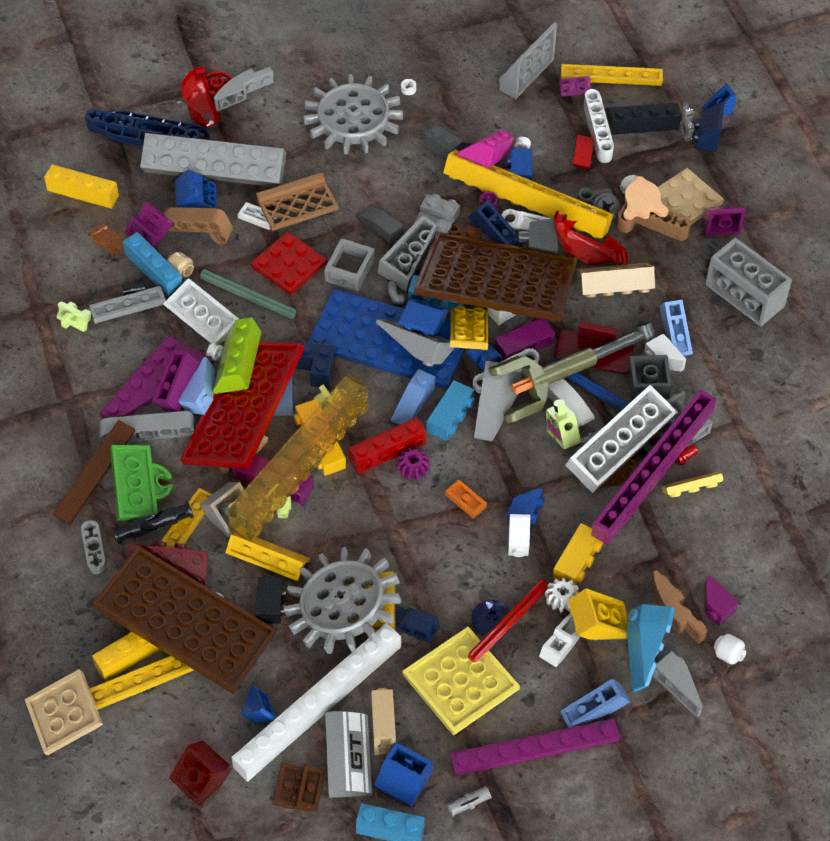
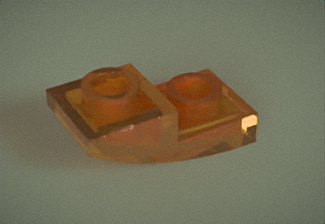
(108, 238)

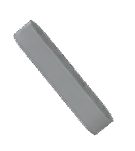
(99, 553)

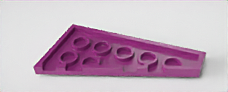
(144, 382)

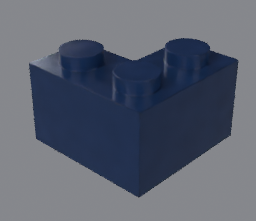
(320, 362)

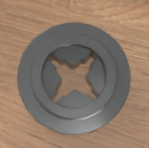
(608, 198)

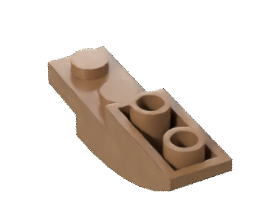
(669, 596)

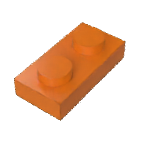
(466, 499)

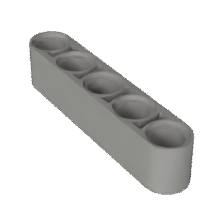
(152, 425)

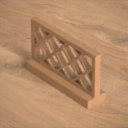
(292, 192)

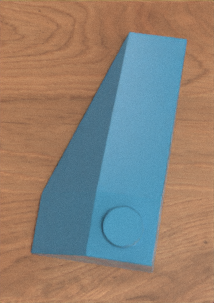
(644, 636)

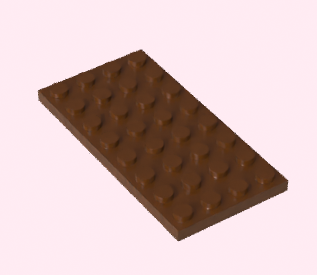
(185, 619)

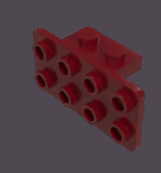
(594, 336)
(186, 560)

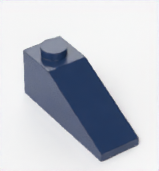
(494, 225)

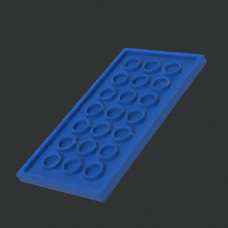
(352, 327)

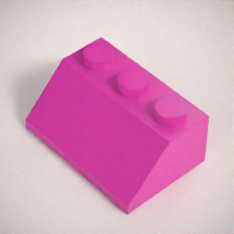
(489, 149)

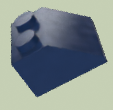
(709, 128)

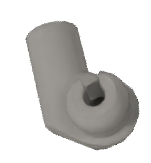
(392, 291)

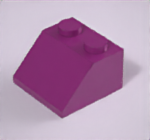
(723, 220)

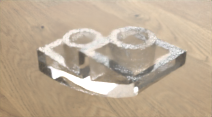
(687, 126)

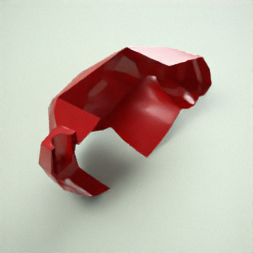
(199, 101)
(586, 249)

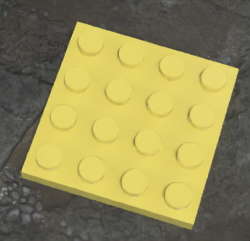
(458, 687)

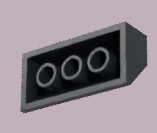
(643, 118)

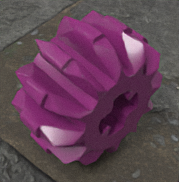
(413, 464)

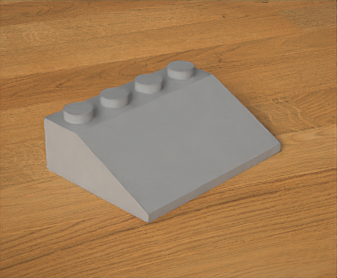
(529, 64)

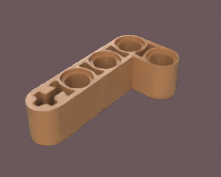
(200, 220)
(671, 225)

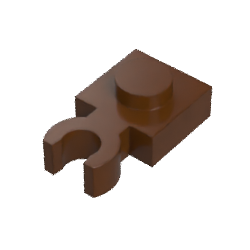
(467, 231)

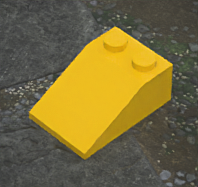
(598, 616)

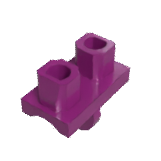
(575, 85)

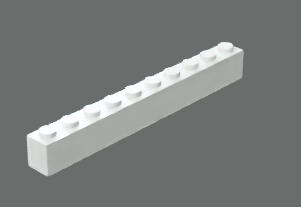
(315, 703)

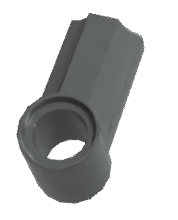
(587, 195)

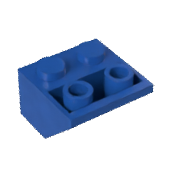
(195, 191)
(423, 317)
(404, 774)

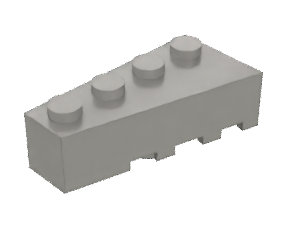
(408, 253)

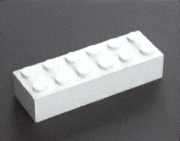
(621, 438)

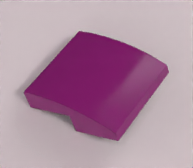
(149, 224)

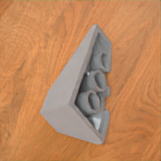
(426, 348)
(494, 402)

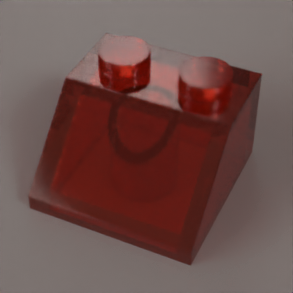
(200, 772)

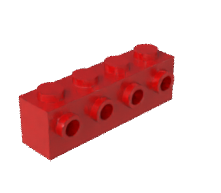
(387, 445)

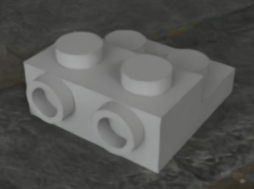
(440, 212)

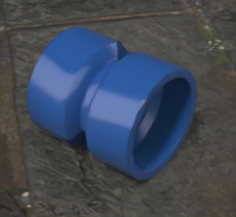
(481, 356)

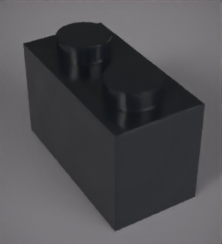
(269, 599)

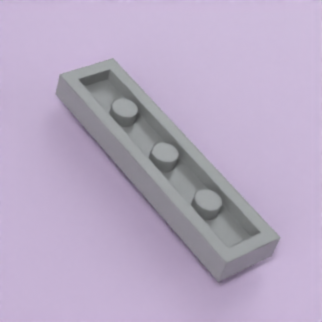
(127, 304)

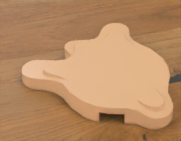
(642, 199)

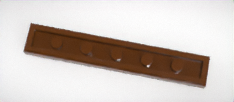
(92, 473)

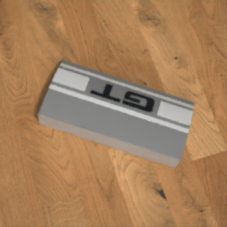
(348, 754)

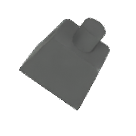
(541, 236)

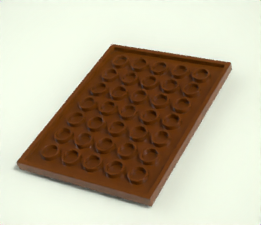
(497, 276)

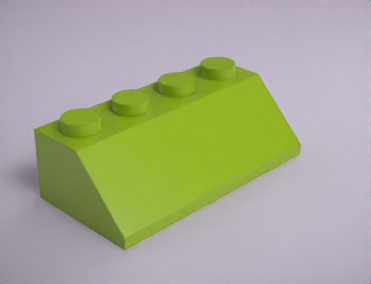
(238, 356)

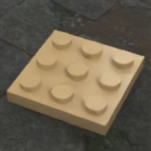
(688, 195)
(63, 712)

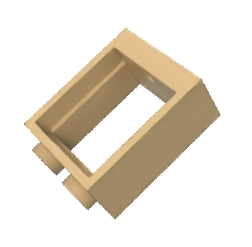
(383, 721)

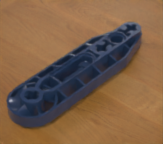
(131, 126)

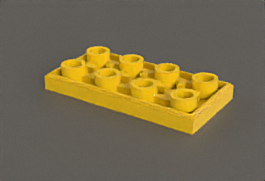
(469, 328)

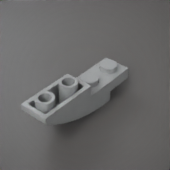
(237, 88)

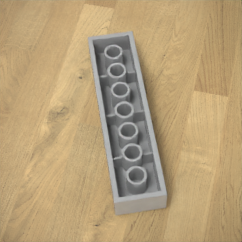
(213, 160)

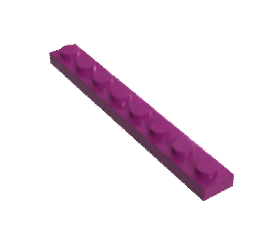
(534, 747)

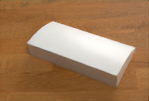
(201, 312)

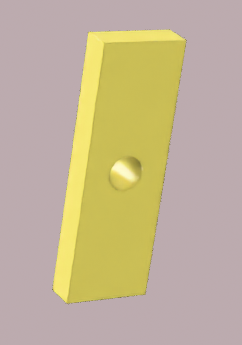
(692, 484)

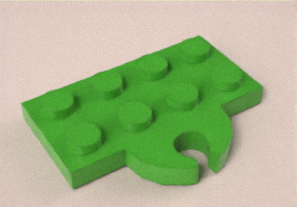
(137, 481)

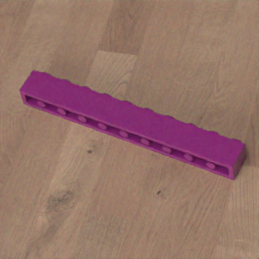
(653, 467)

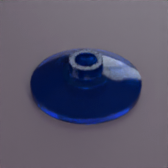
(480, 617)

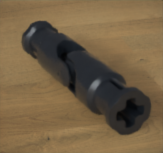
(164, 518)

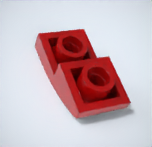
(582, 151)

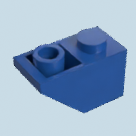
(527, 505)

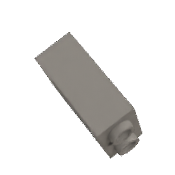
(345, 278)

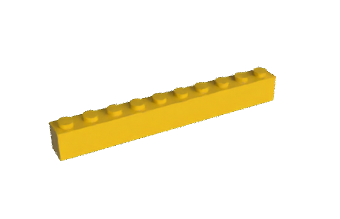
(529, 194)

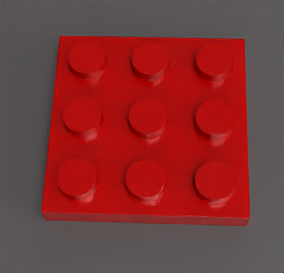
(289, 263)

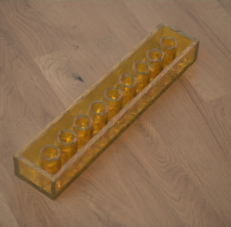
(298, 458)

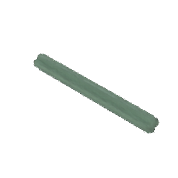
(248, 294)

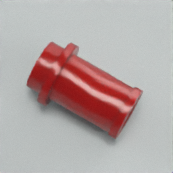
(686, 454)

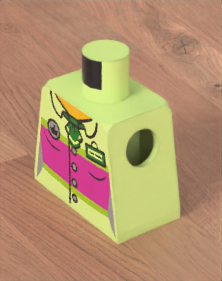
(562, 425)

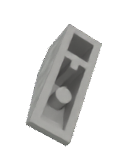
(676, 678)

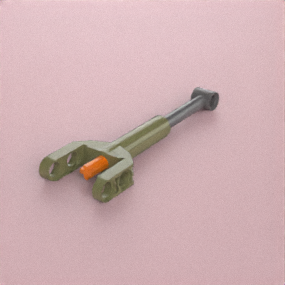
(538, 378)

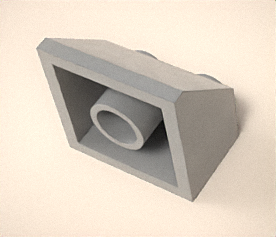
(218, 503)

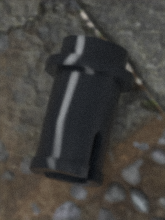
(135, 287)

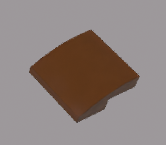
(298, 787)

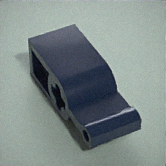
(416, 623)

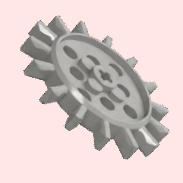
(359, 110)
(342, 600)

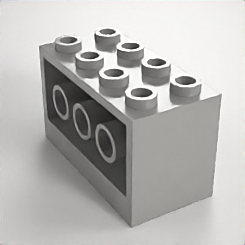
(748, 281)

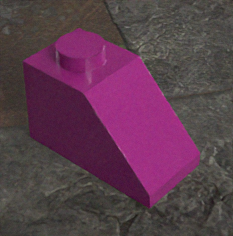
(718, 602)

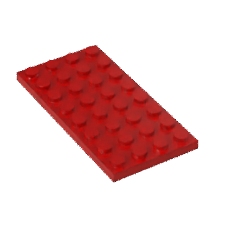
(239, 418)

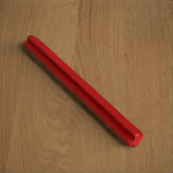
(507, 621)

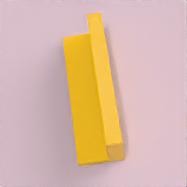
(267, 556)

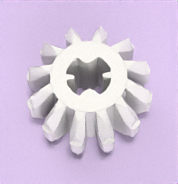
(559, 593)

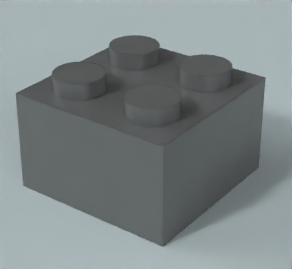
(648, 371)

